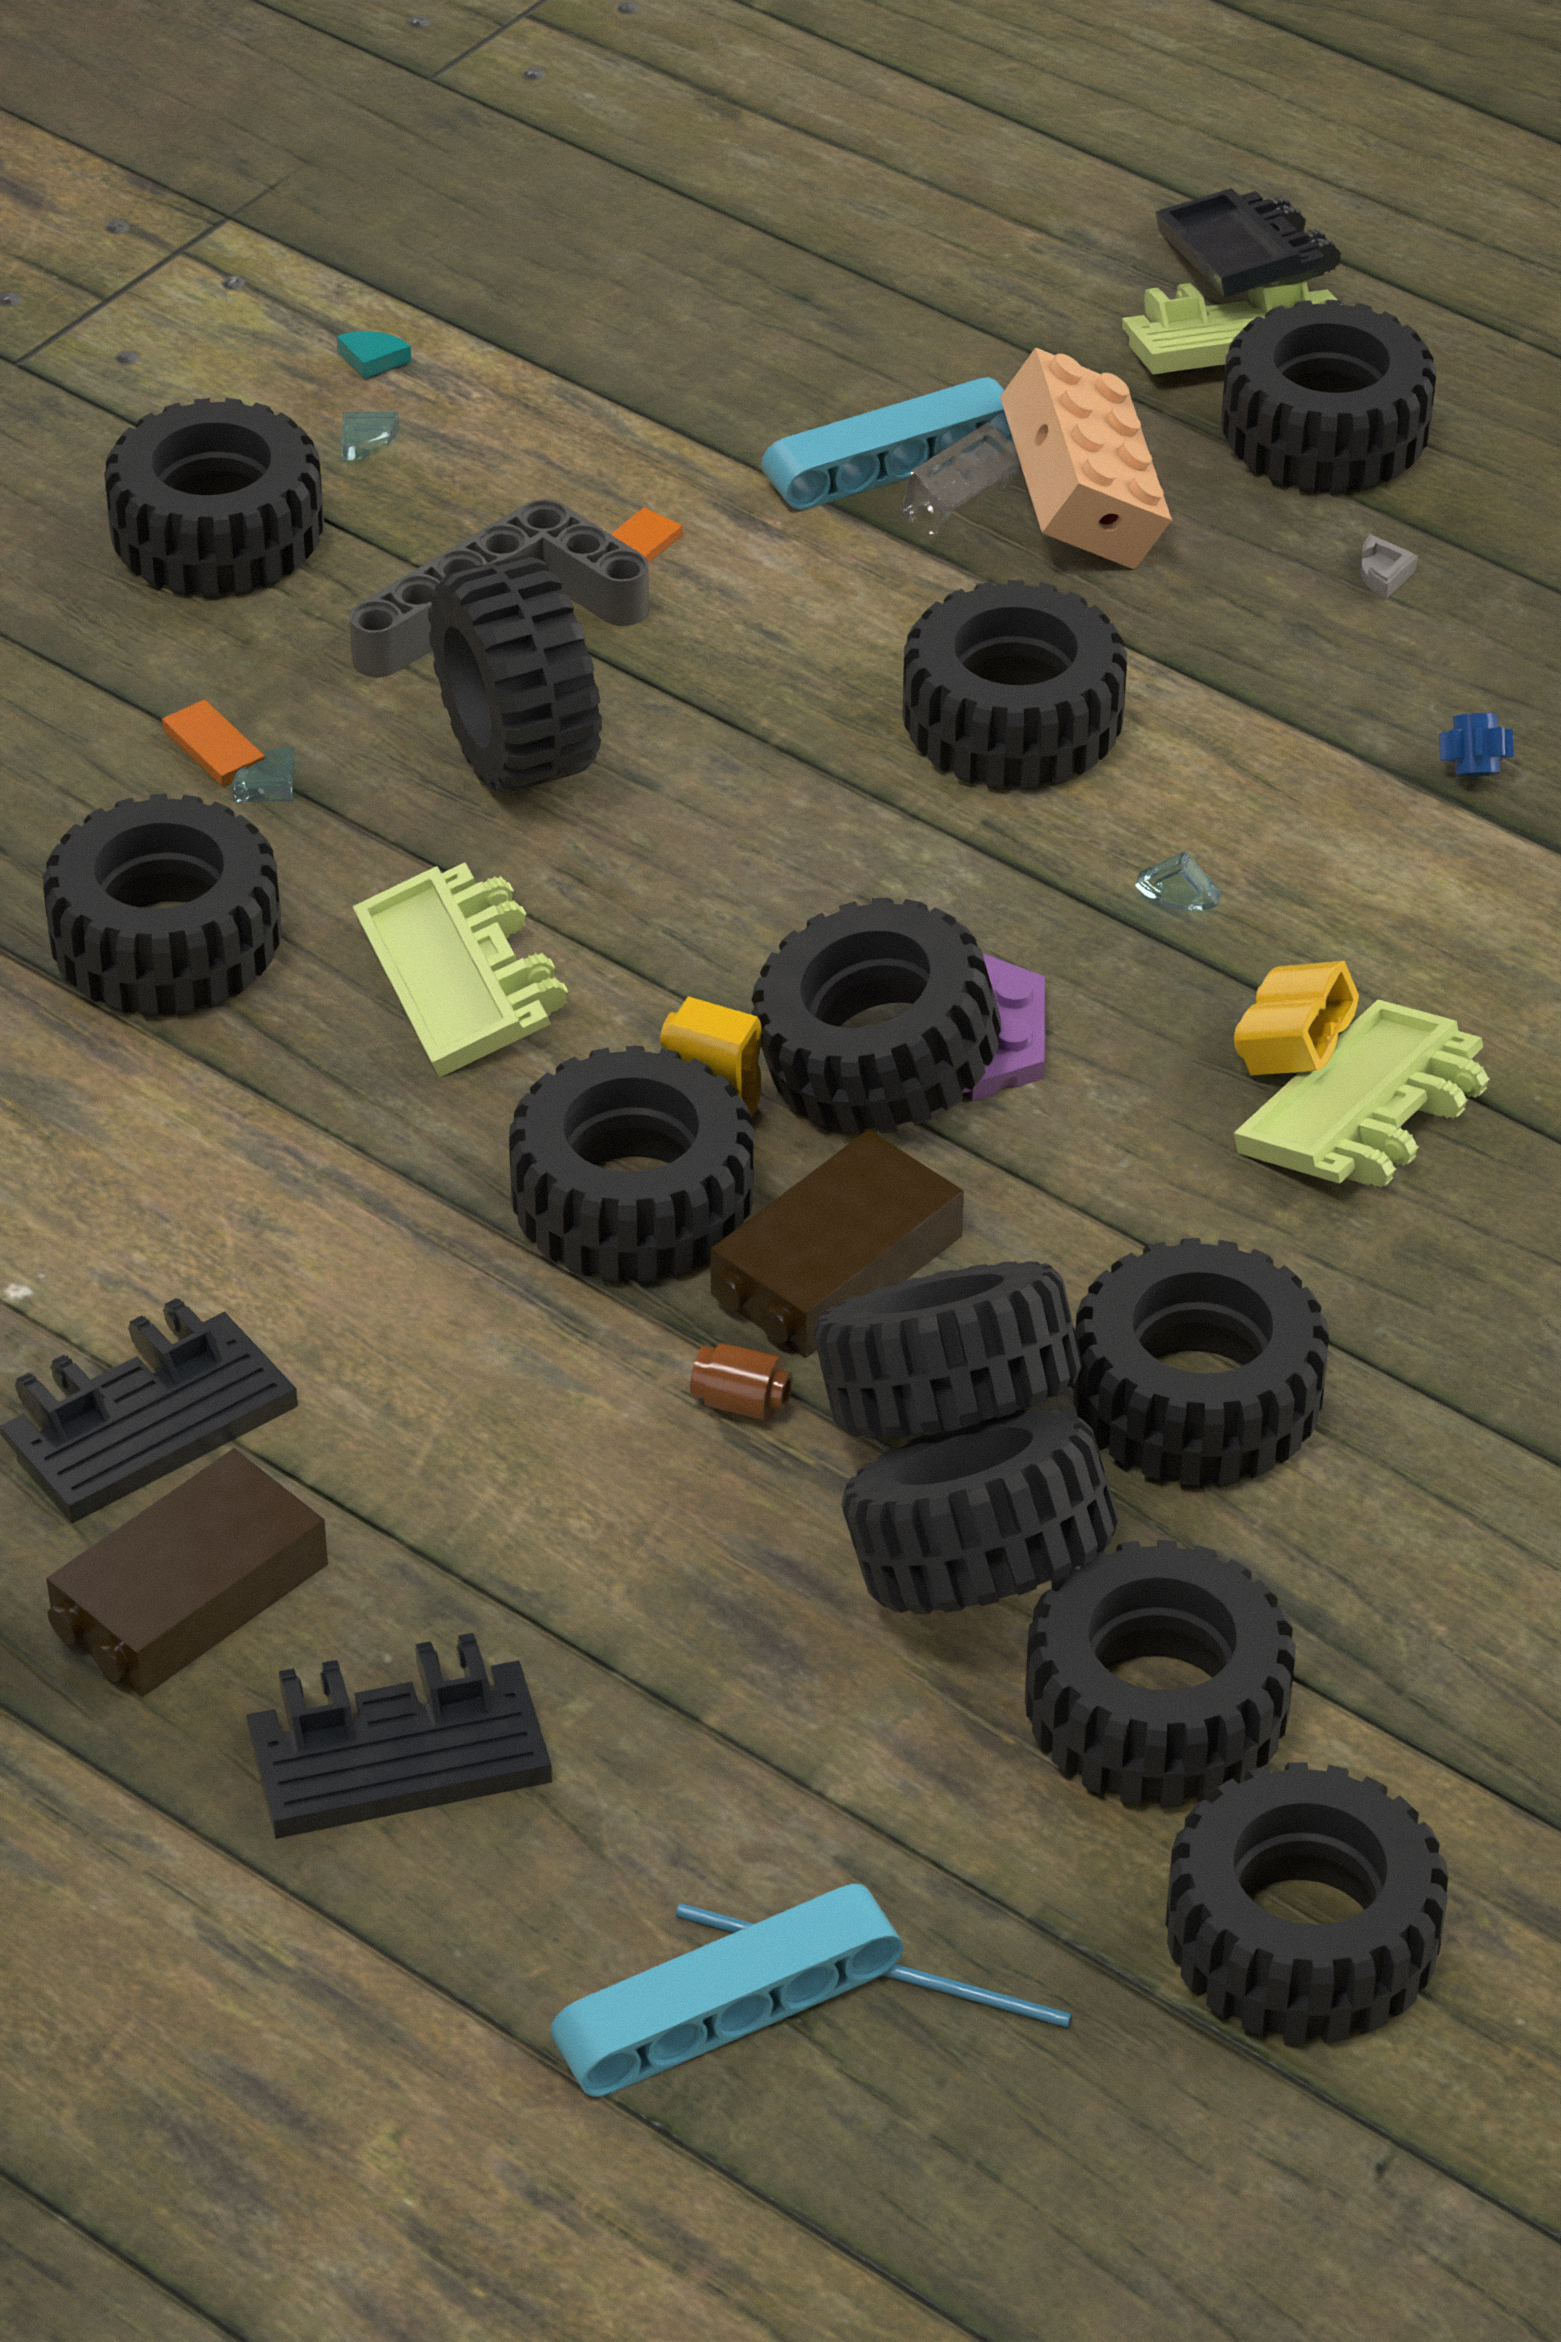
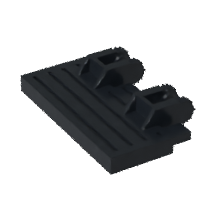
(1246, 241)
(143, 1424)
(397, 1751)

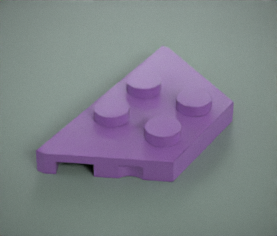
(1022, 1034)

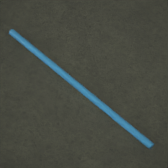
(908, 1975)

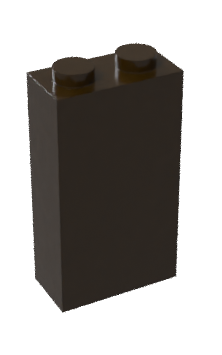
(834, 1236)
(186, 1572)

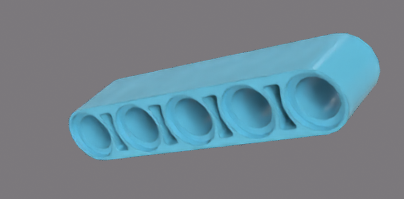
(879, 444)
(725, 1990)

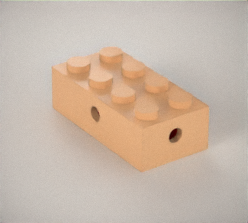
(1085, 458)

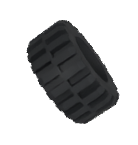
(1328, 396)
(214, 497)
(515, 673)
(1014, 733)
(165, 954)
(888, 1069)
(631, 1219)
(948, 1349)
(1191, 1421)
(980, 1511)
(1145, 1738)
(1293, 1973)

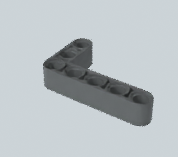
(590, 563)

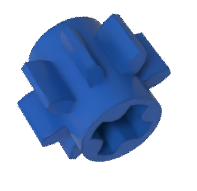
(1476, 744)

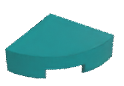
(373, 351)

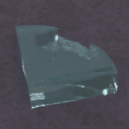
(366, 431)
(268, 779)
(1179, 884)

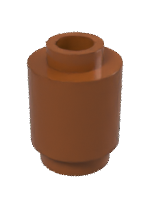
(741, 1381)

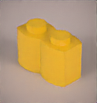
(1296, 1018)
(722, 1040)

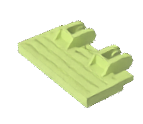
(1193, 335)
(454, 967)
(1350, 1111)

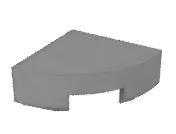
(1385, 566)

